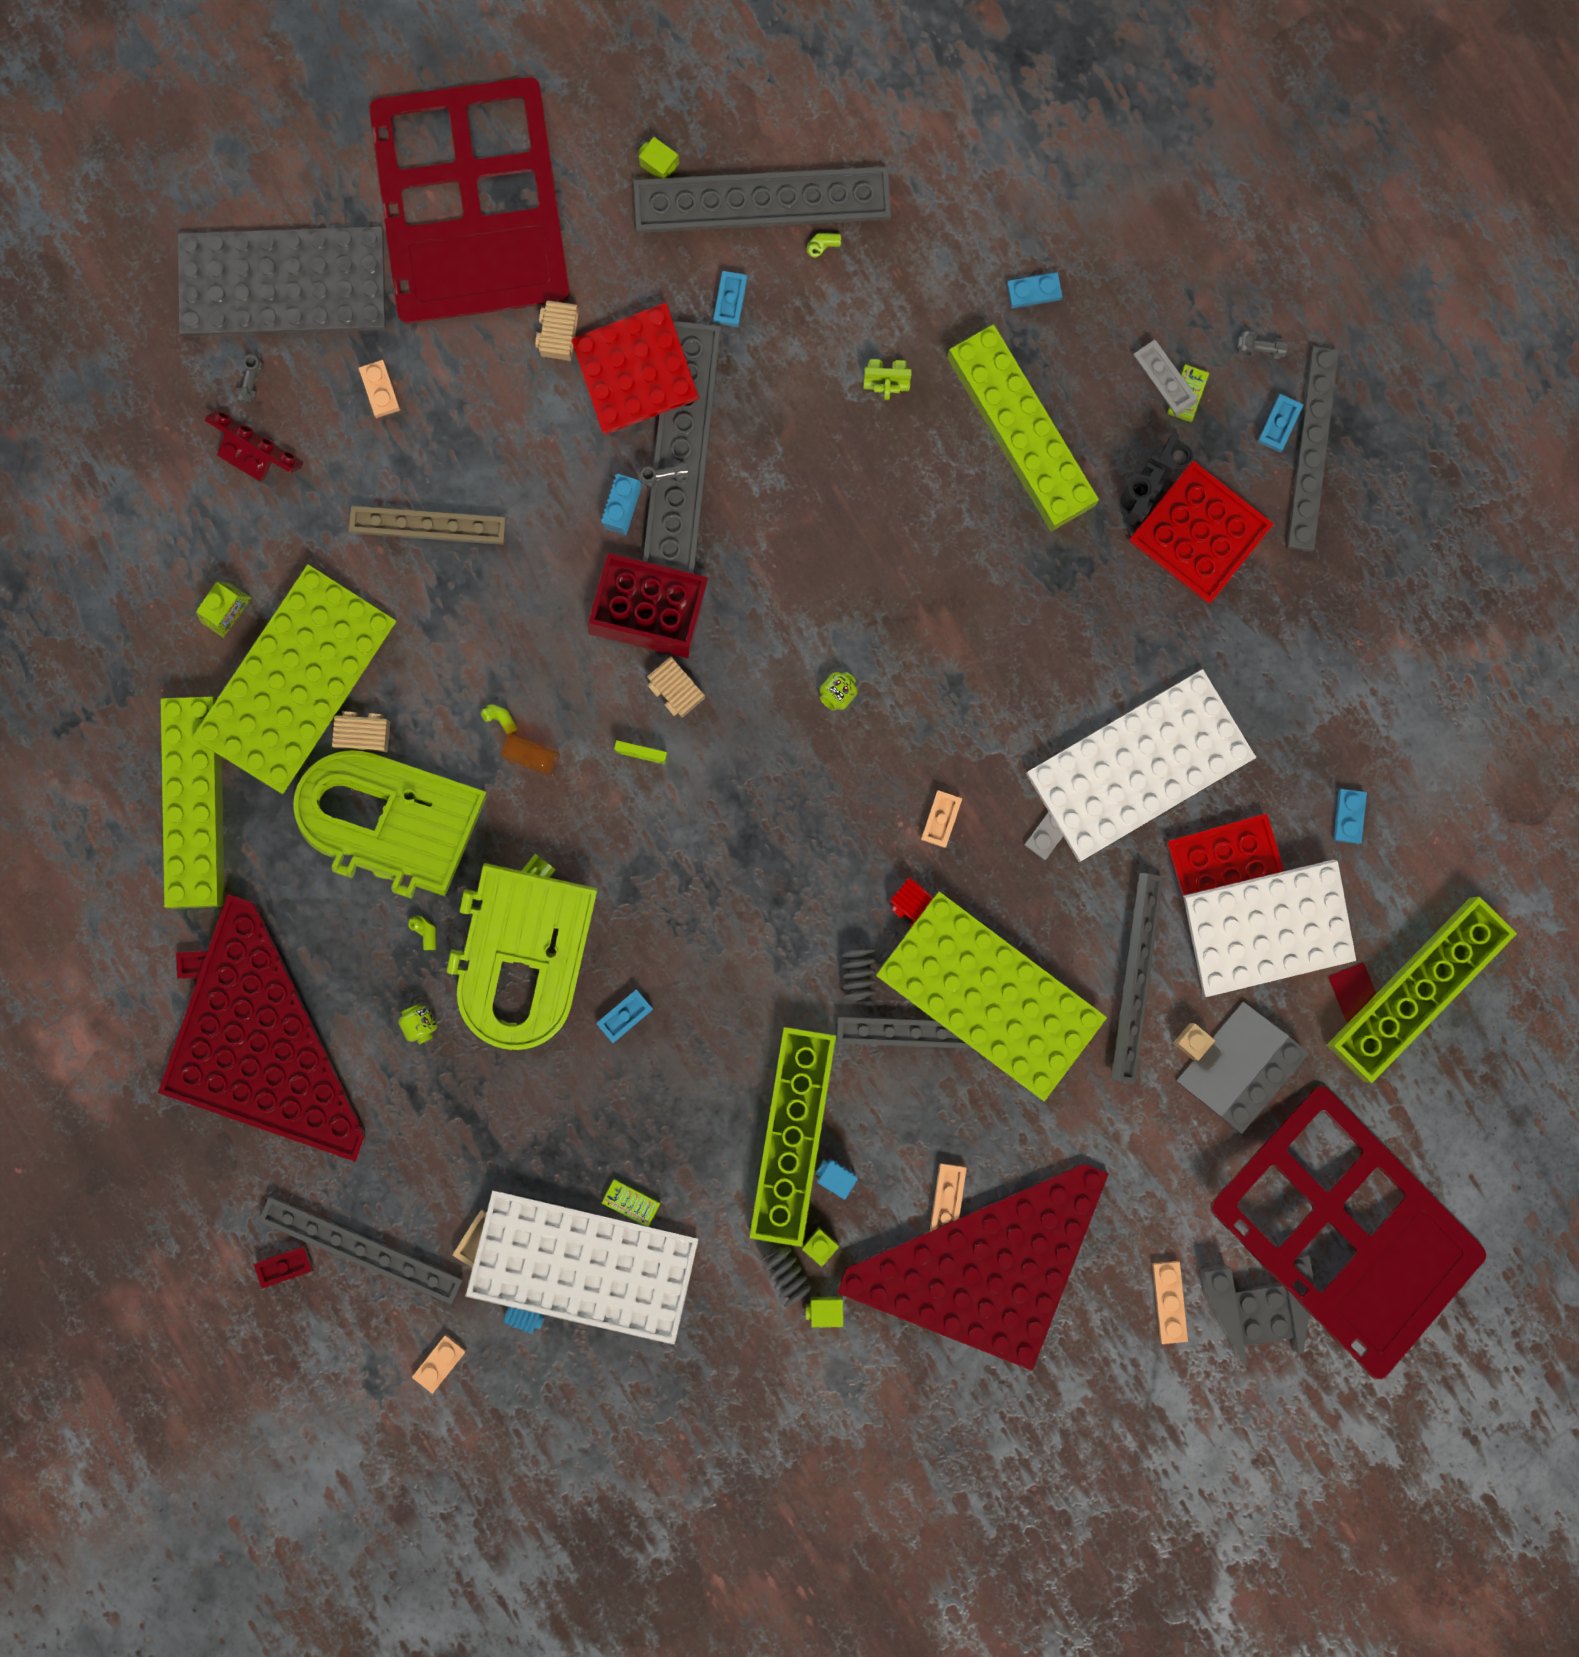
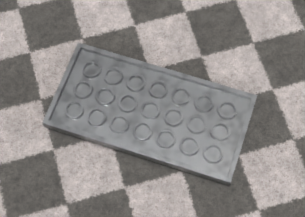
(281, 281)

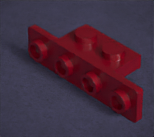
(248, 450)

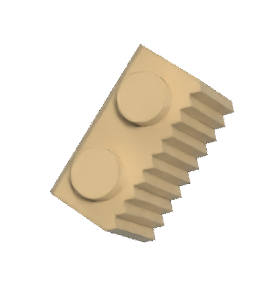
(557, 330)
(675, 687)
(361, 733)

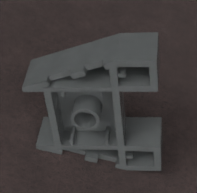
(1257, 1312)

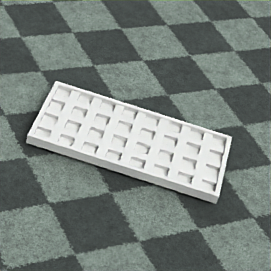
(1140, 765)
(582, 1267)

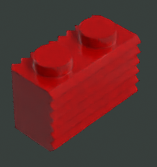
(910, 901)

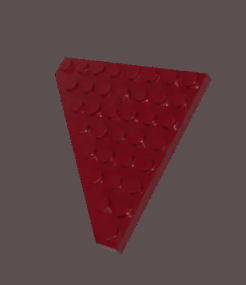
(253, 1047)
(989, 1273)

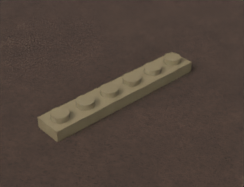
(427, 525)

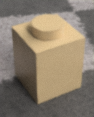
(1194, 1041)

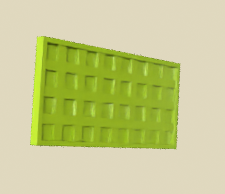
(294, 679)
(991, 996)

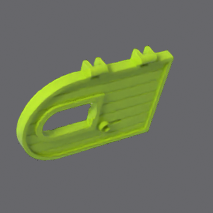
(409, 835)
(518, 927)

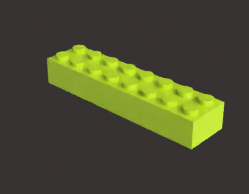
(1022, 427)
(191, 808)
(1421, 989)
(792, 1136)

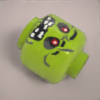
(838, 691)
(417, 1024)

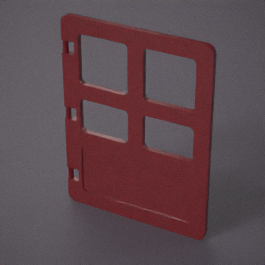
(479, 259)
(1397, 1274)

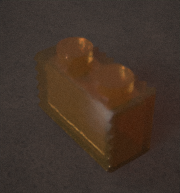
(530, 755)

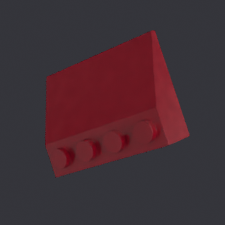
(647, 605)

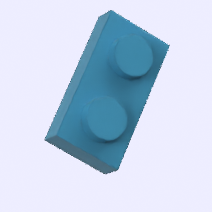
(1034, 290)
(730, 299)
(1280, 423)
(1350, 816)
(624, 1016)

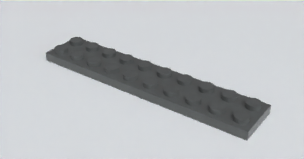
(762, 199)
(683, 437)

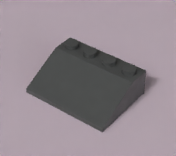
(1242, 1067)

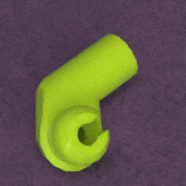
(821, 242)
(500, 714)
(426, 930)

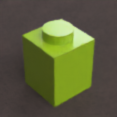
(658, 159)
(820, 1246)
(825, 1311)

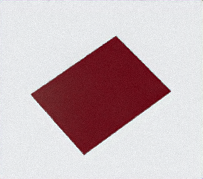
(1352, 989)

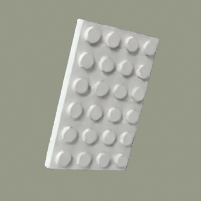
(1270, 928)

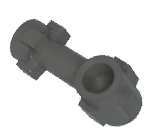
(1248, 345)
(253, 368)
(649, 476)

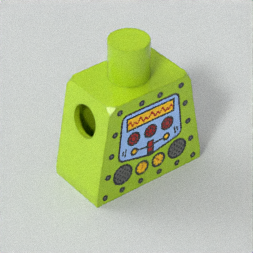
(222, 607)

